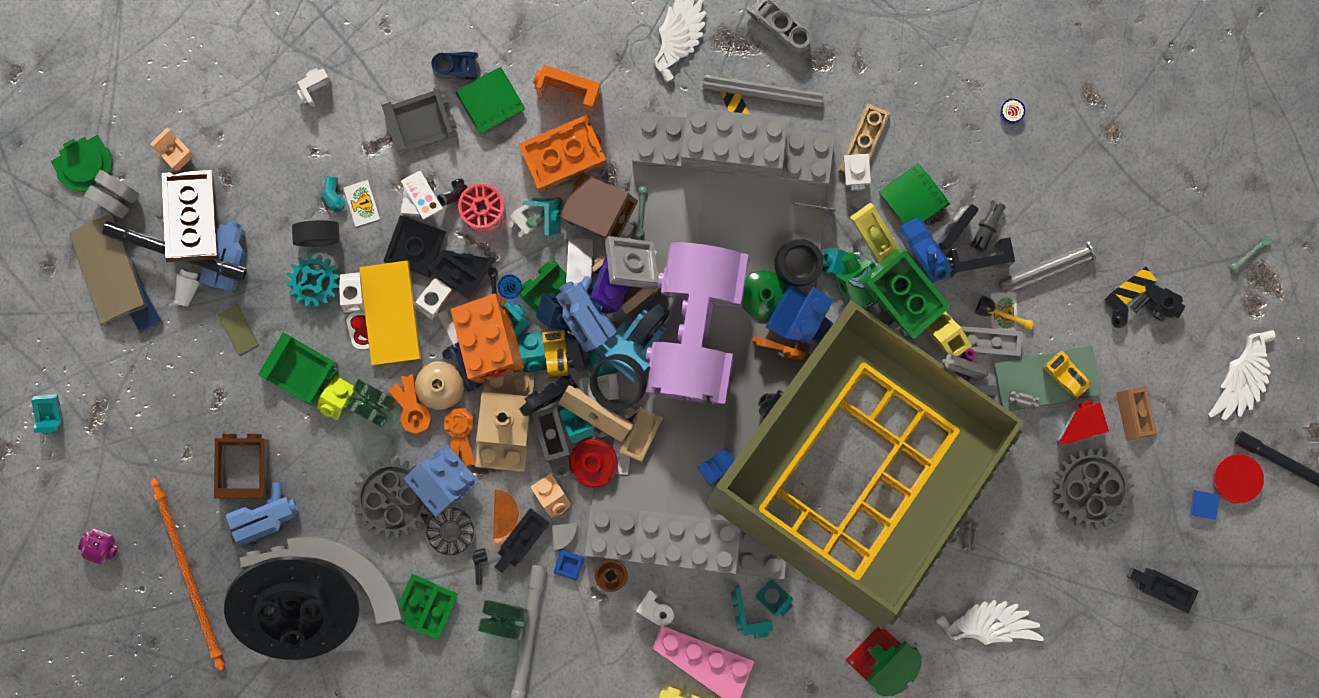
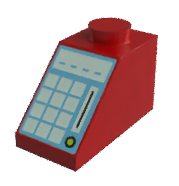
(1084, 423)

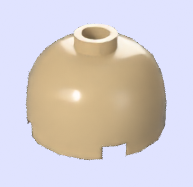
(448, 394)

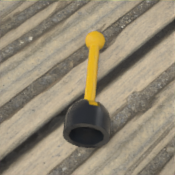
(987, 307)

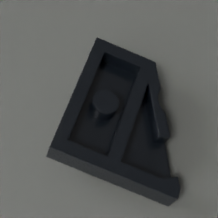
(461, 271)
(574, 355)

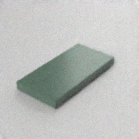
(1030, 378)

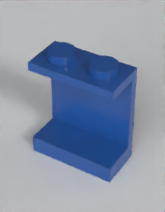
(799, 314)

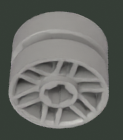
(111, 194)

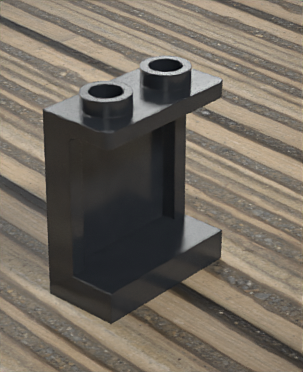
(1003, 259)

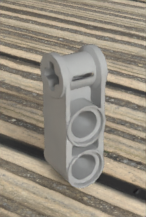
(772, 12)

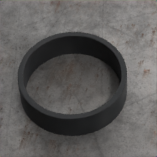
(599, 396)

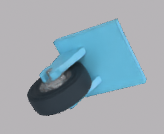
(634, 339)

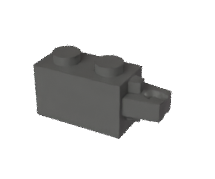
(553, 441)

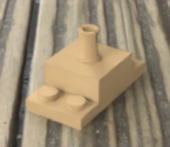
(501, 426)

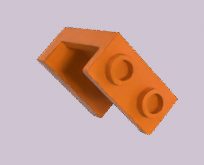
(569, 82)

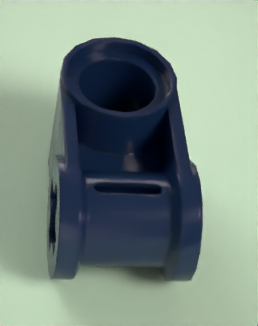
(457, 65)

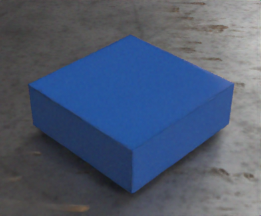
(1204, 504)
(569, 565)

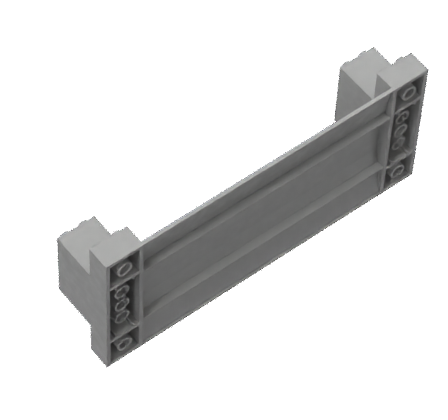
(734, 188)

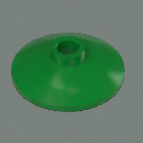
(753, 300)

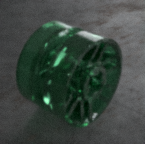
(370, 403)
(503, 620)

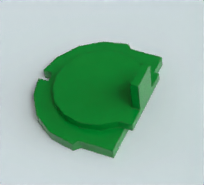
(81, 162)
(894, 669)

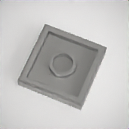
(631, 262)

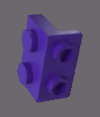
(606, 294)

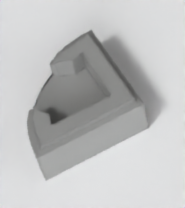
(563, 535)

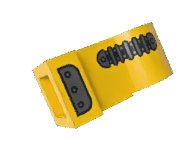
(555, 354)
(1067, 375)

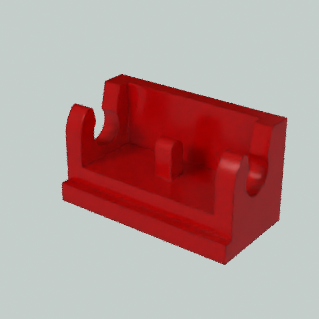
(861, 658)

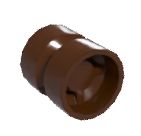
(611, 575)

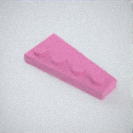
(710, 665)

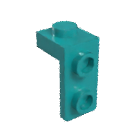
(758, 629)

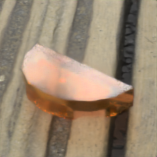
(505, 514)

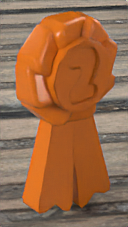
(792, 353)
(414, 416)
(459, 425)

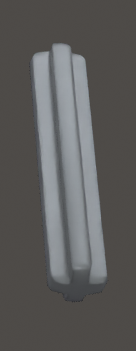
(965, 367)

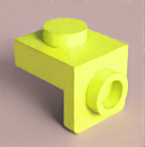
(334, 397)

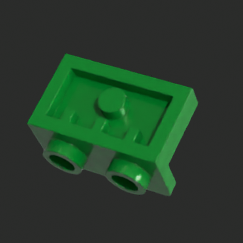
(548, 282)

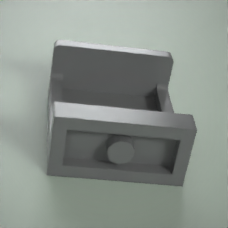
(419, 121)

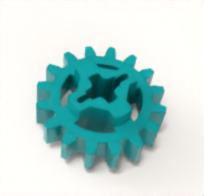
(322, 275)

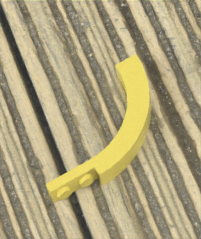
(943, 330)

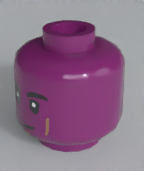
(97, 546)

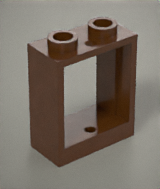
(220, 491)

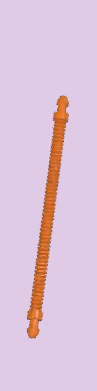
(159, 497)

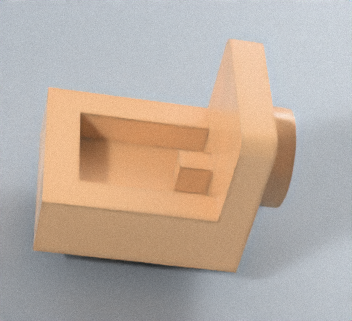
(172, 149)
(551, 496)

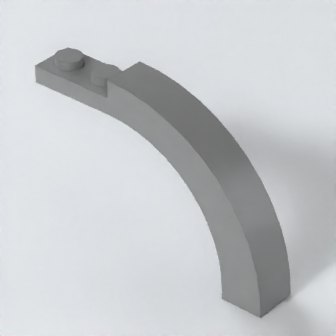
(377, 587)

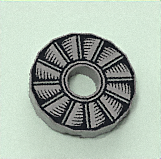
(460, 542)

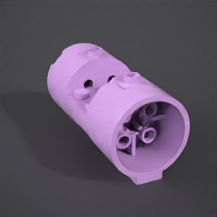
(700, 278)

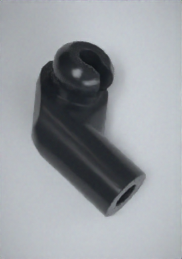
(452, 196)
(1119, 312)

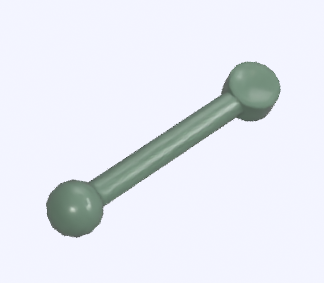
(531, 222)
(639, 232)
(1265, 241)

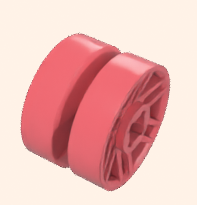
(477, 196)

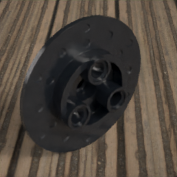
(291, 608)

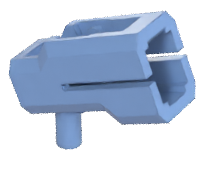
(228, 249)
(583, 316)
(276, 509)

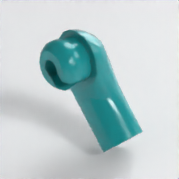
(329, 195)

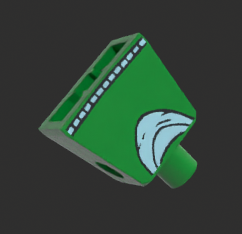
(849, 282)

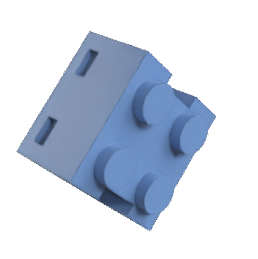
(441, 480)

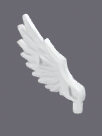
(679, 35)
(1245, 377)
(991, 624)

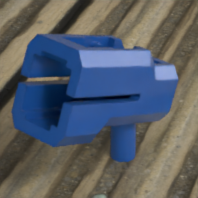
(924, 250)

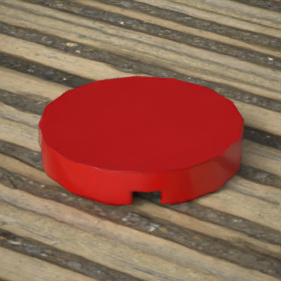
(593, 462)
(1238, 478)

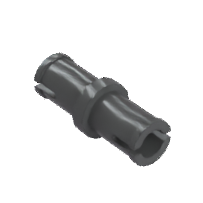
(988, 225)

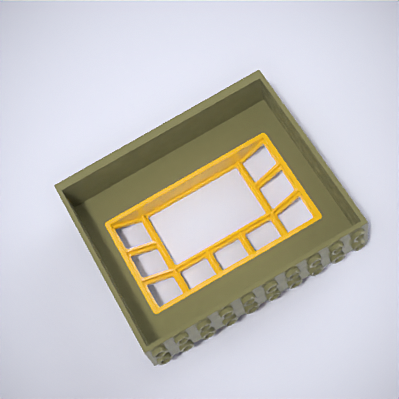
(931, 510)

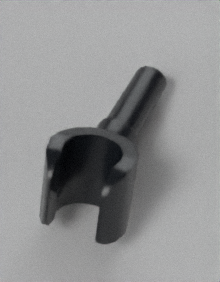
(479, 556)

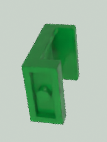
(298, 369)

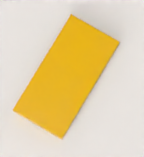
(390, 313)

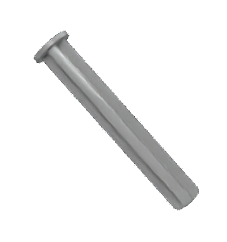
(1048, 268)

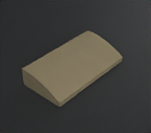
(107, 271)

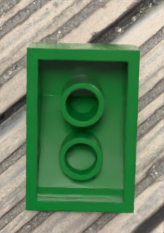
(905, 292)

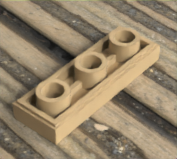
(869, 127)
(597, 415)

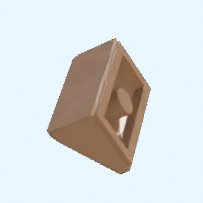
(1136, 413)

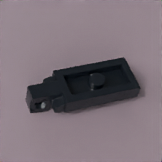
(548, 395)
(521, 540)
(1164, 588)

